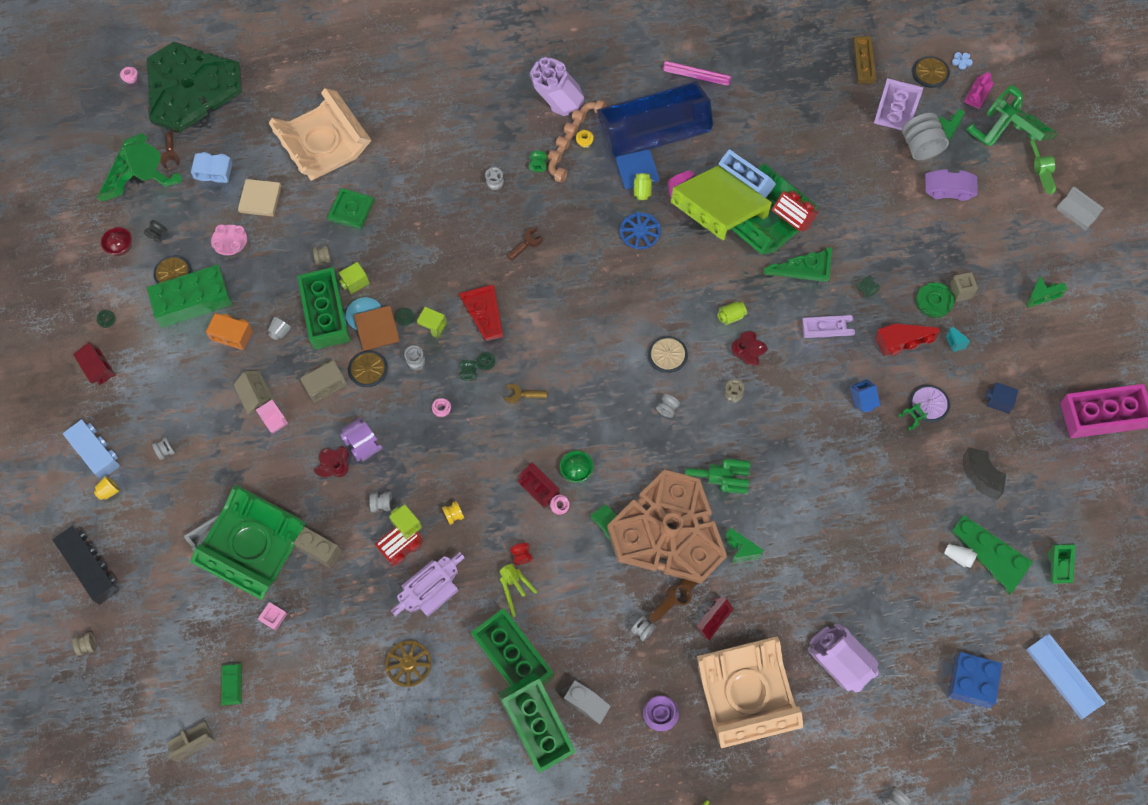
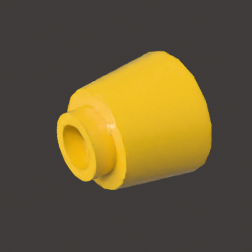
(106, 488)

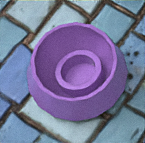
(661, 713)

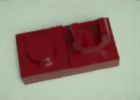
(714, 617)

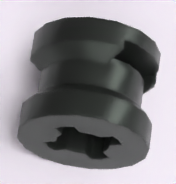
(155, 231)

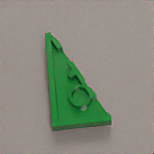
(809, 267)

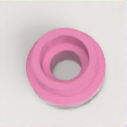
(129, 75)
(441, 402)
(564, 504)

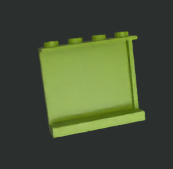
(719, 200)

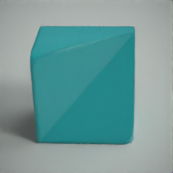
(957, 340)

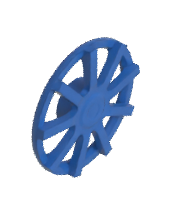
(640, 230)

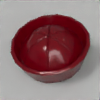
(116, 241)

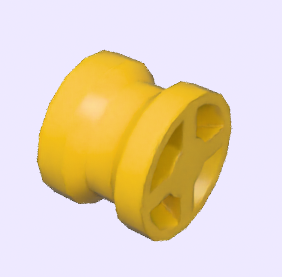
(453, 512)

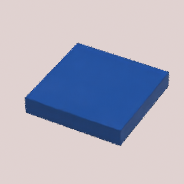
(636, 163)

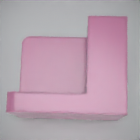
(272, 416)

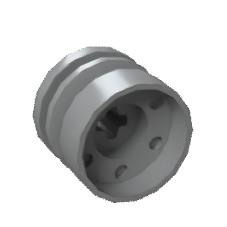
(925, 136)

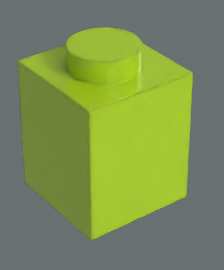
(353, 278)
(405, 521)

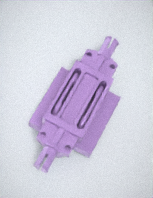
(429, 587)

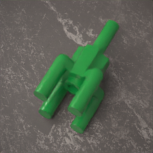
(723, 475)

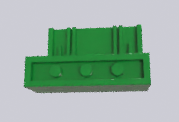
(772, 232)
(248, 542)

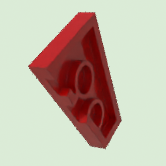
(484, 309)

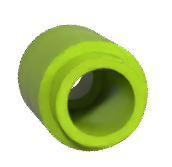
(642, 186)
(732, 312)

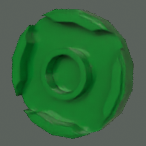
(934, 300)

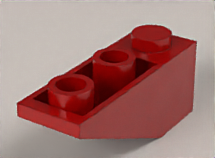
(903, 336)

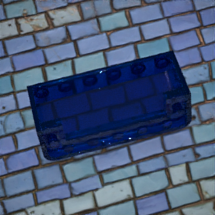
(656, 119)

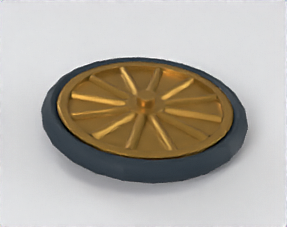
(931, 71)
(171, 268)
(368, 369)

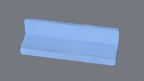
(1065, 676)

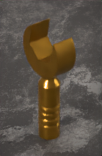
(527, 394)

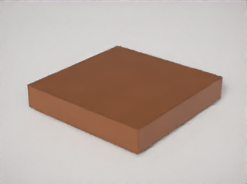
(376, 328)

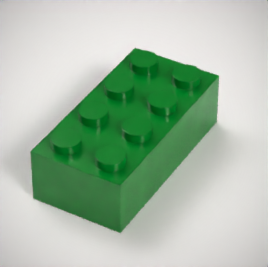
(189, 296)
(323, 308)
(510, 649)
(536, 722)

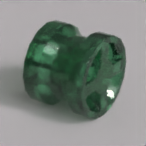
(868, 287)
(468, 370)

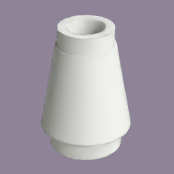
(961, 555)

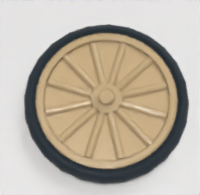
(667, 354)

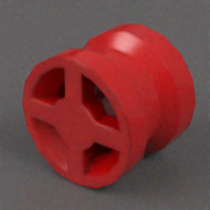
(521, 554)

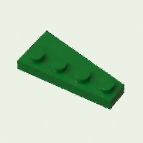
(998, 557)

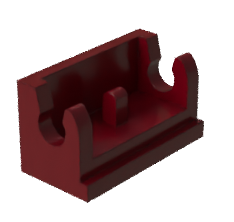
(94, 364)
(538, 485)

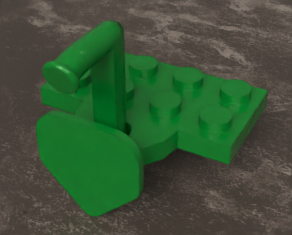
(1012, 112)
(134, 159)

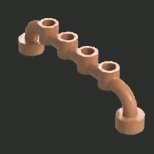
(564, 142)

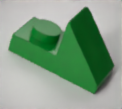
(951, 125)
(1042, 294)
(747, 549)
(1062, 563)

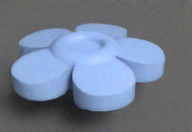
(962, 60)

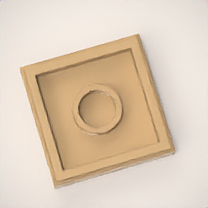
(259, 197)

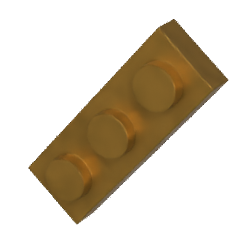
(864, 60)

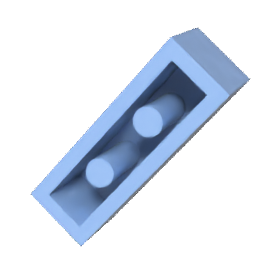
(747, 173)
(92, 449)

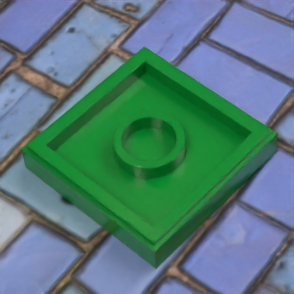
(351, 208)

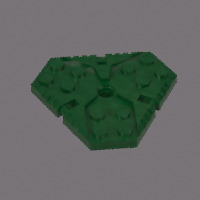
(183, 83)

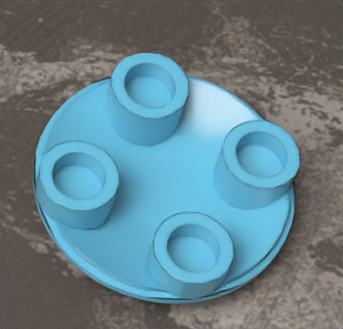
(359, 306)

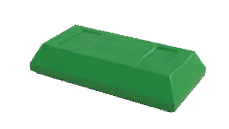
(231, 684)

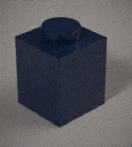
(1001, 397)

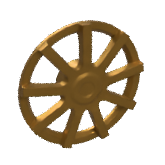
(408, 663)

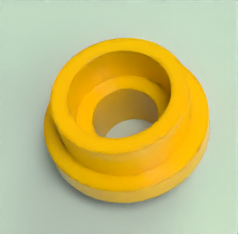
(584, 142)

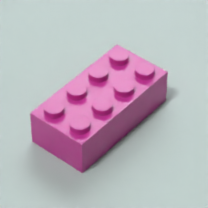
(1106, 411)

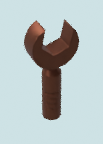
(170, 154)
(528, 241)

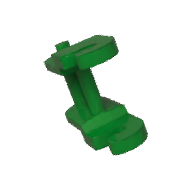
(916, 407)

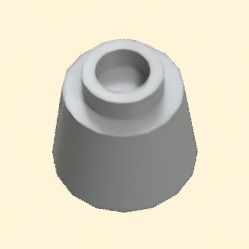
(278, 329)

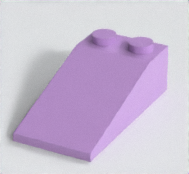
(897, 104)

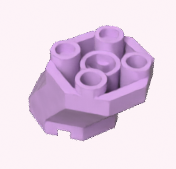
(556, 86)
(843, 657)

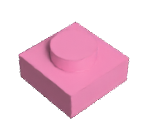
(272, 616)

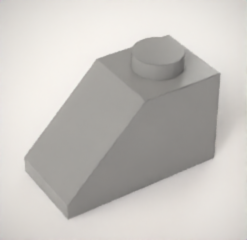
(586, 702)

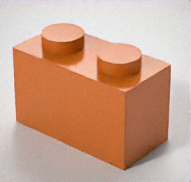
(229, 331)

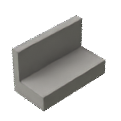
(1080, 208)

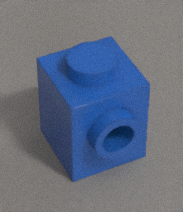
(865, 395)

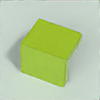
(432, 320)

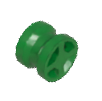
(538, 161)

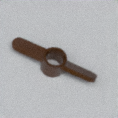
(671, 600)

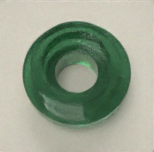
(104, 314)
(404, 321)
(486, 356)

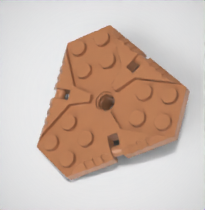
(643, 536)

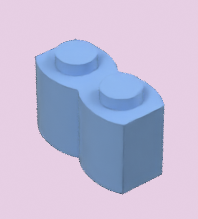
(211, 168)

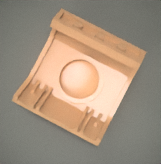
(322, 137)
(748, 692)

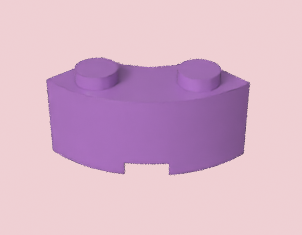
(951, 185)

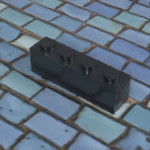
(86, 564)

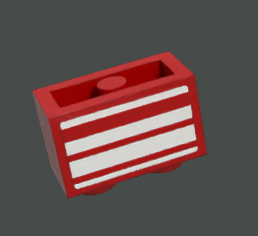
(795, 211)
(396, 547)

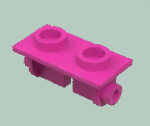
(979, 90)

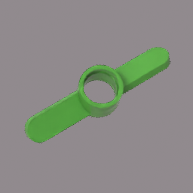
(1044, 167)

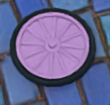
(932, 400)

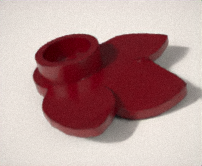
(751, 348)
(332, 462)

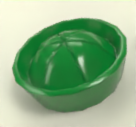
(576, 466)

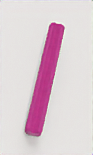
(697, 73)

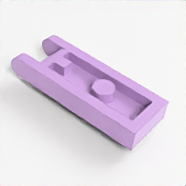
(827, 326)

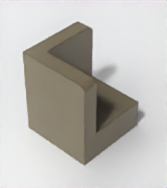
(963, 287)

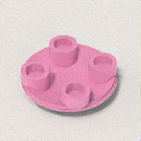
(228, 239)

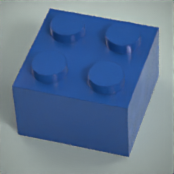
(975, 680)

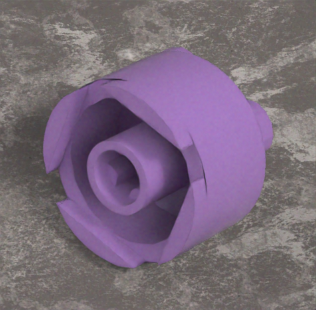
(361, 440)

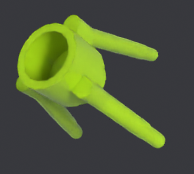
(511, 576)

